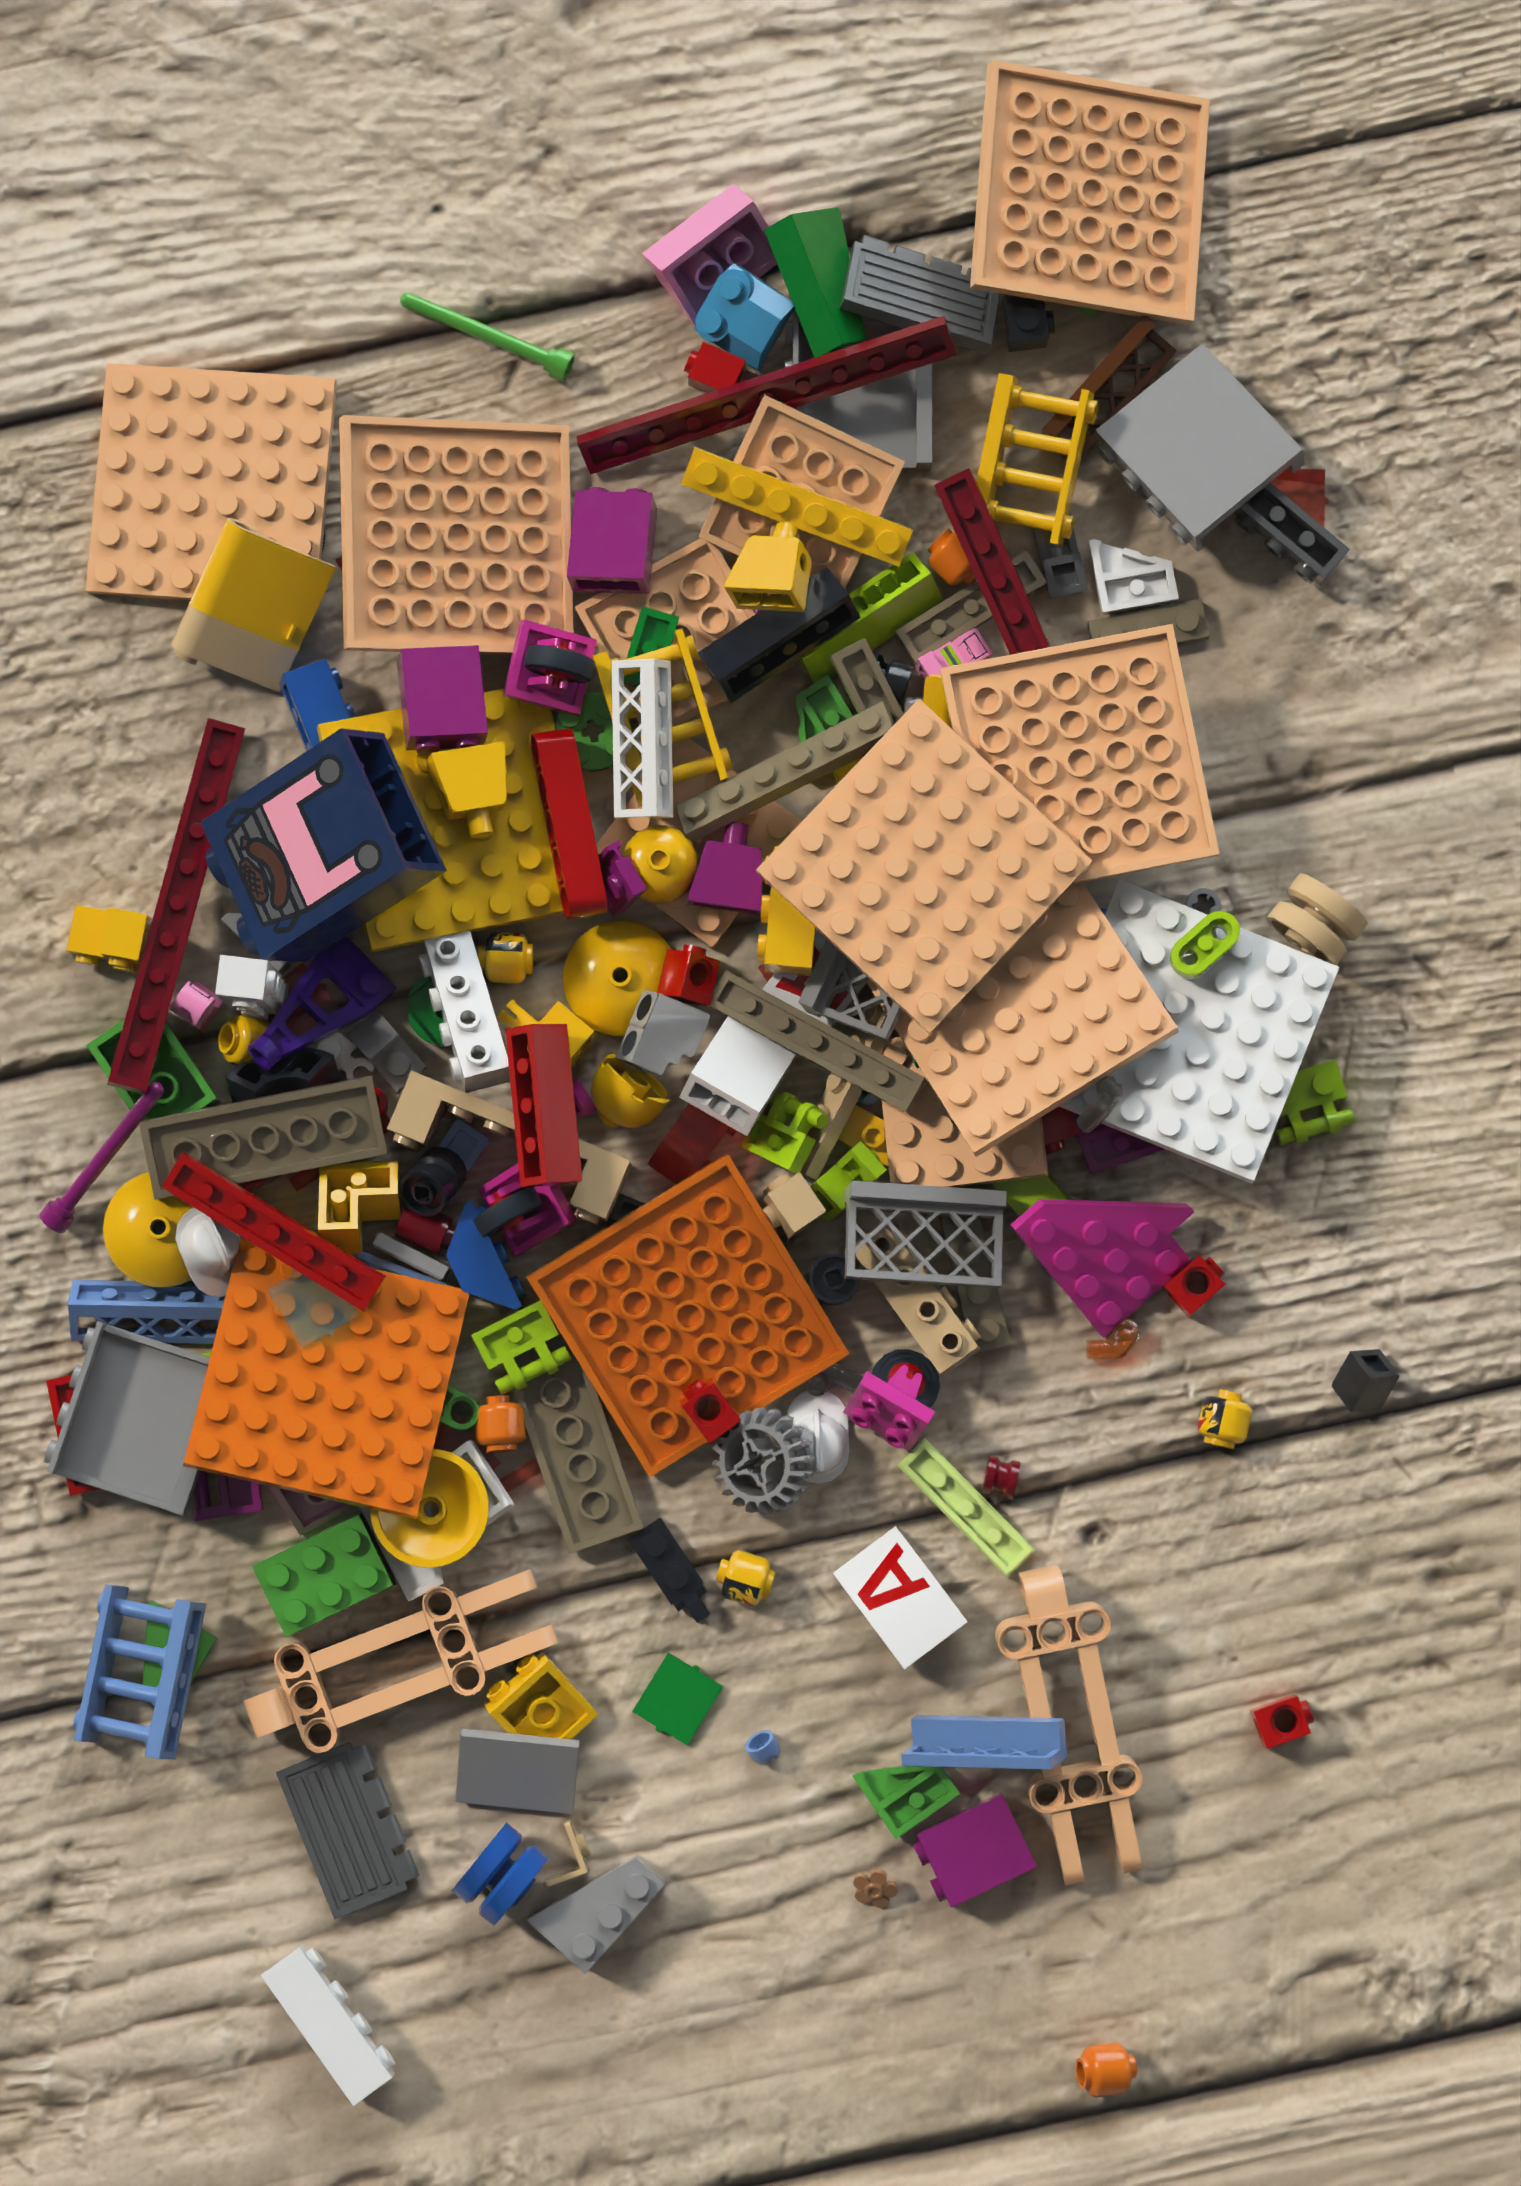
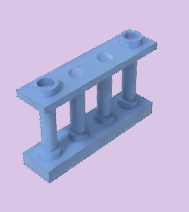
(175, 1659)

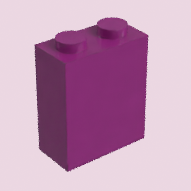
(612, 541)
(442, 698)
(974, 1850)

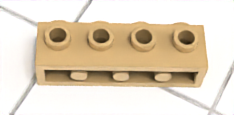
(923, 1307)

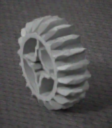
(777, 1487)

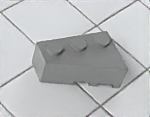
(597, 1913)

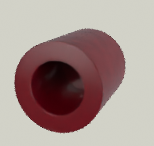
(427, 1232)

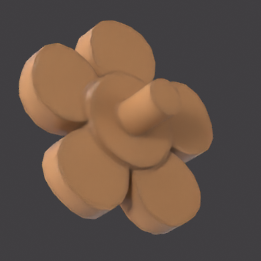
(875, 1888)

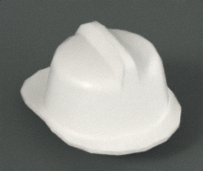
(207, 1251)
(826, 1429)

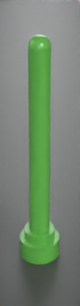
(556, 362)

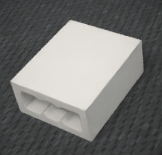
(737, 1076)

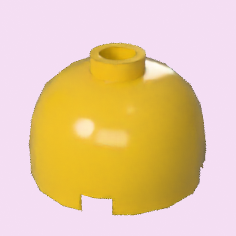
(663, 861)
(626, 1095)

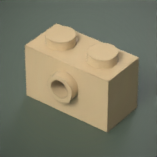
(791, 1205)

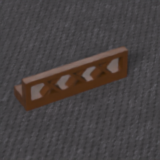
(1104, 374)

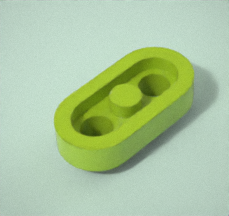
(1203, 945)

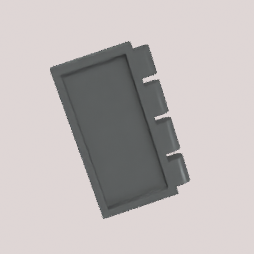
(908, 291)
(344, 1830)

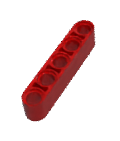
(568, 823)

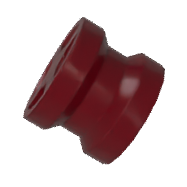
(1001, 1477)

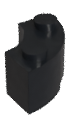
(296, 1072)

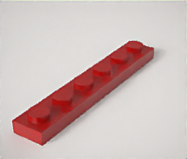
(273, 1231)

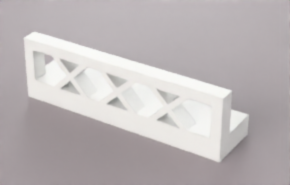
(655, 738)

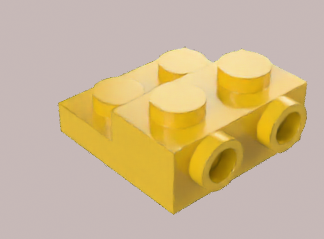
(539, 1701)

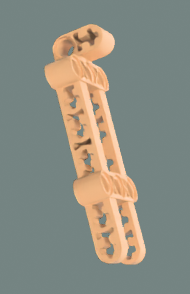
(1047, 1602)
(281, 1707)

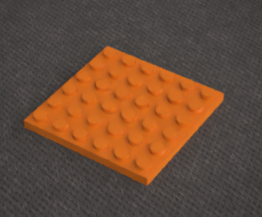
(685, 1296)
(332, 1418)

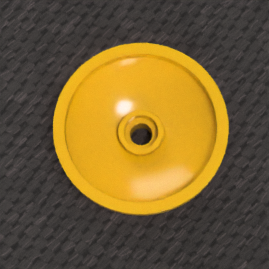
(590, 969)
(130, 1238)
(456, 1527)

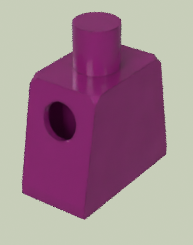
(728, 874)

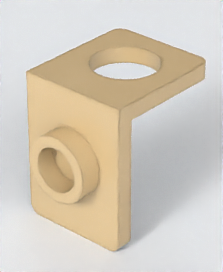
(581, 1851)

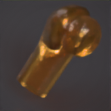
(1117, 1344)

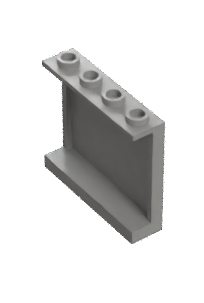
(885, 413)
(1197, 445)
(131, 1418)

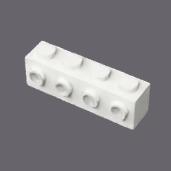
(250, 986)
(466, 1011)
(329, 2024)

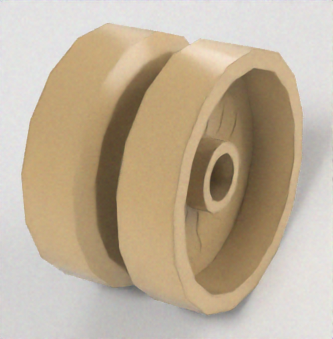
(1317, 919)

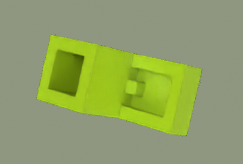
(856, 1165)

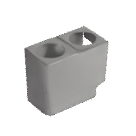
(661, 1033)

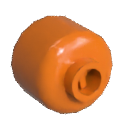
(950, 560)
(500, 1425)
(1105, 2070)

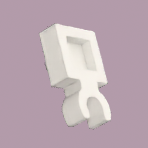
(343, 1051)

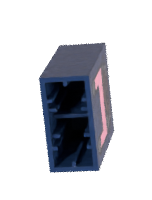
(321, 847)

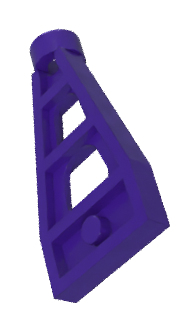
(351, 974)

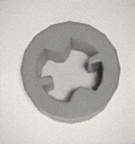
(1209, 894)

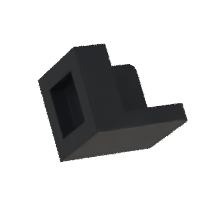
(1365, 1380)

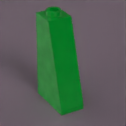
(814, 267)

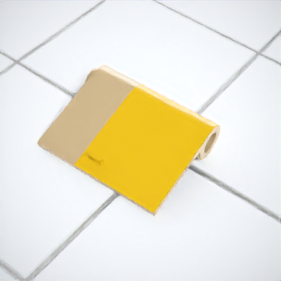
(252, 606)

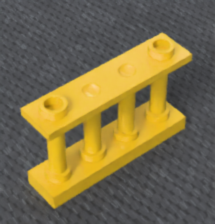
(1003, 434)
(685, 650)

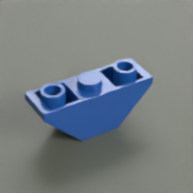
(480, 1263)

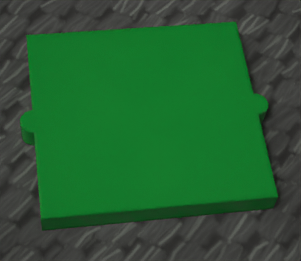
(677, 1698)

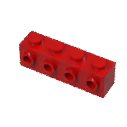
(546, 1106)

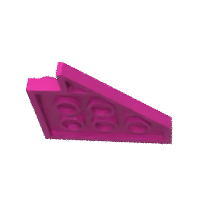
(1105, 1252)

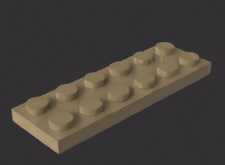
(269, 1133)
(576, 1453)

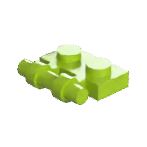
(1314, 1088)
(782, 1143)
(515, 1336)

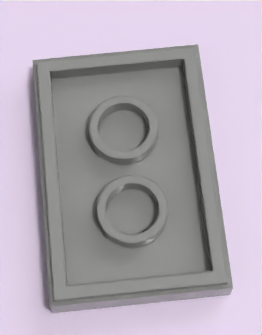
(517, 1771)

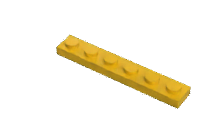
(796, 505)

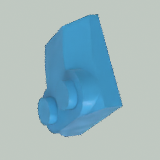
(743, 315)

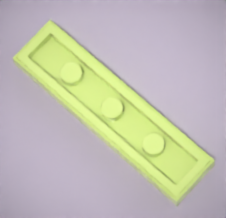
(966, 1507)

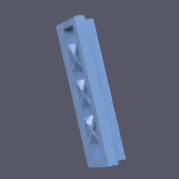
(147, 1305)
(986, 1742)

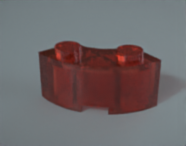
(689, 1144)

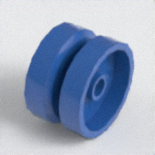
(501, 1875)

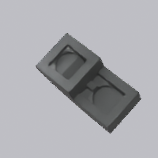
(1060, 564)

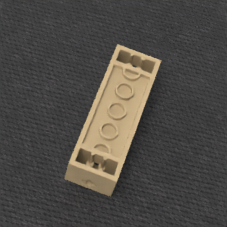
(424, 1105)

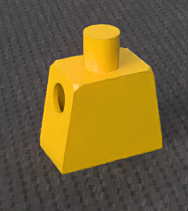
(771, 572)
(471, 784)

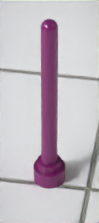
(59, 1213)

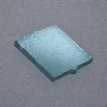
(310, 1308)

